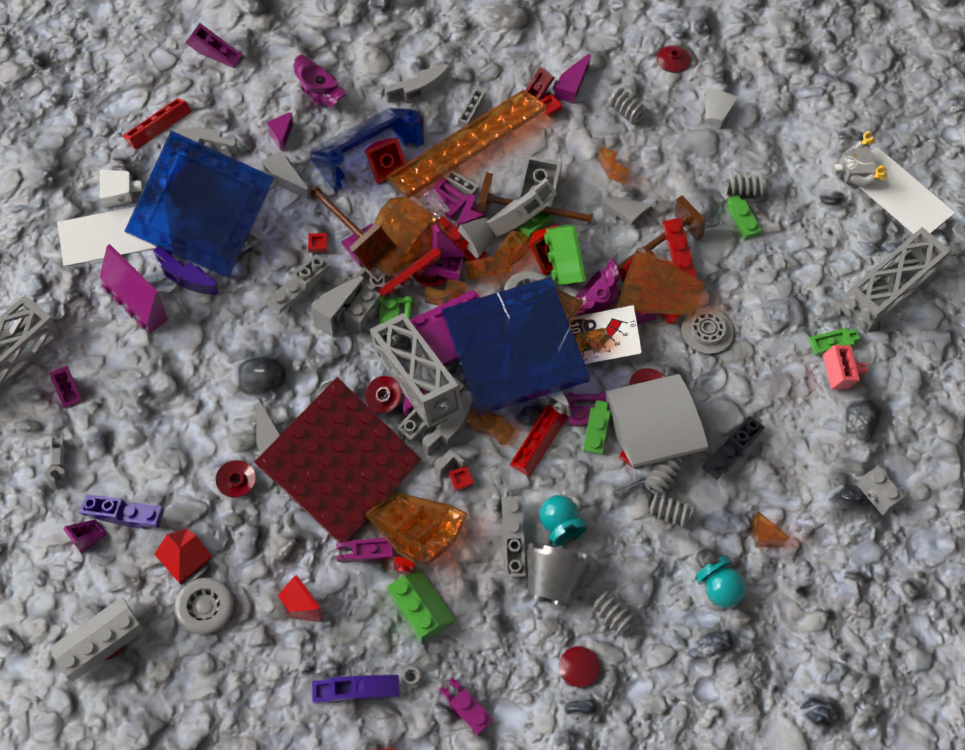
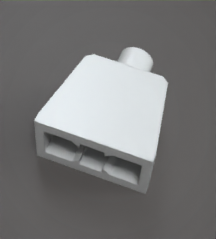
(117, 188)

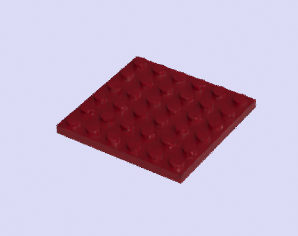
(338, 460)

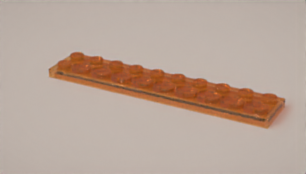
(465, 143)

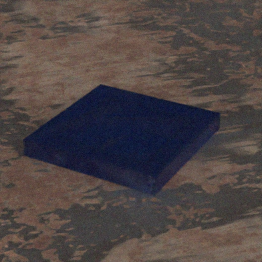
(199, 204)
(515, 346)

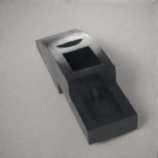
(733, 448)

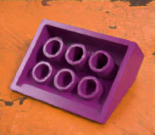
(131, 291)
(433, 329)

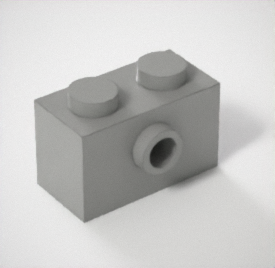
(362, 309)
(880, 490)

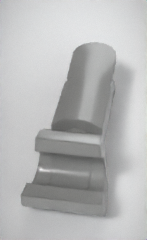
(56, 461)

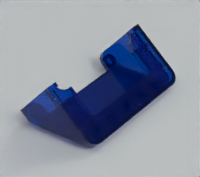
(328, 156)

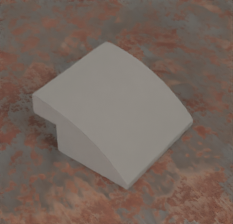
(656, 420)

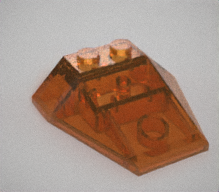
(409, 229)
(659, 286)
(417, 526)

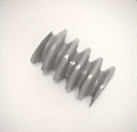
(628, 107)
(744, 183)
(662, 475)
(670, 510)
(613, 614)

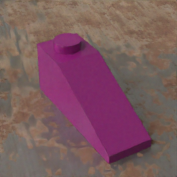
(212, 46)
(571, 80)

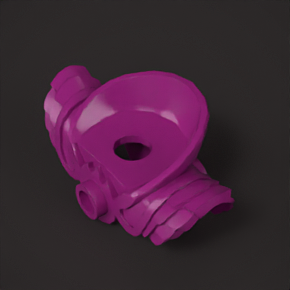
(307, 73)
(600, 290)

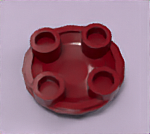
(579, 666)

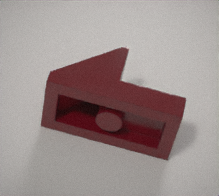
(540, 83)

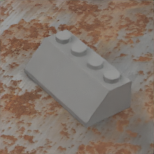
(96, 639)

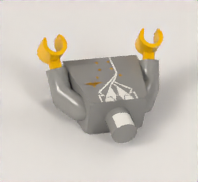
(858, 164)

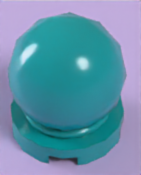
(561, 518)
(723, 585)

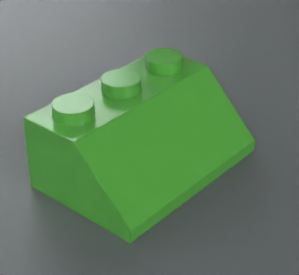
(565, 254)
(420, 605)

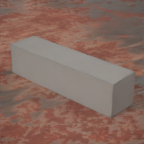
(471, 108)
(461, 184)

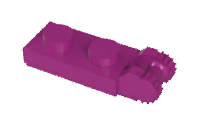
(365, 550)
(467, 707)

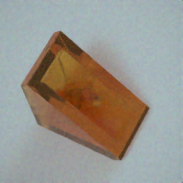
(766, 533)

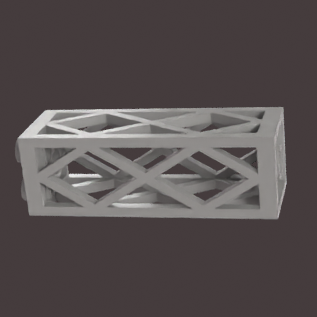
(859, 302)
(44, 327)
(444, 397)

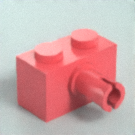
(842, 367)

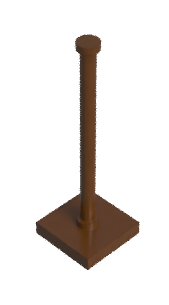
(487, 198)
(691, 220)
(371, 245)

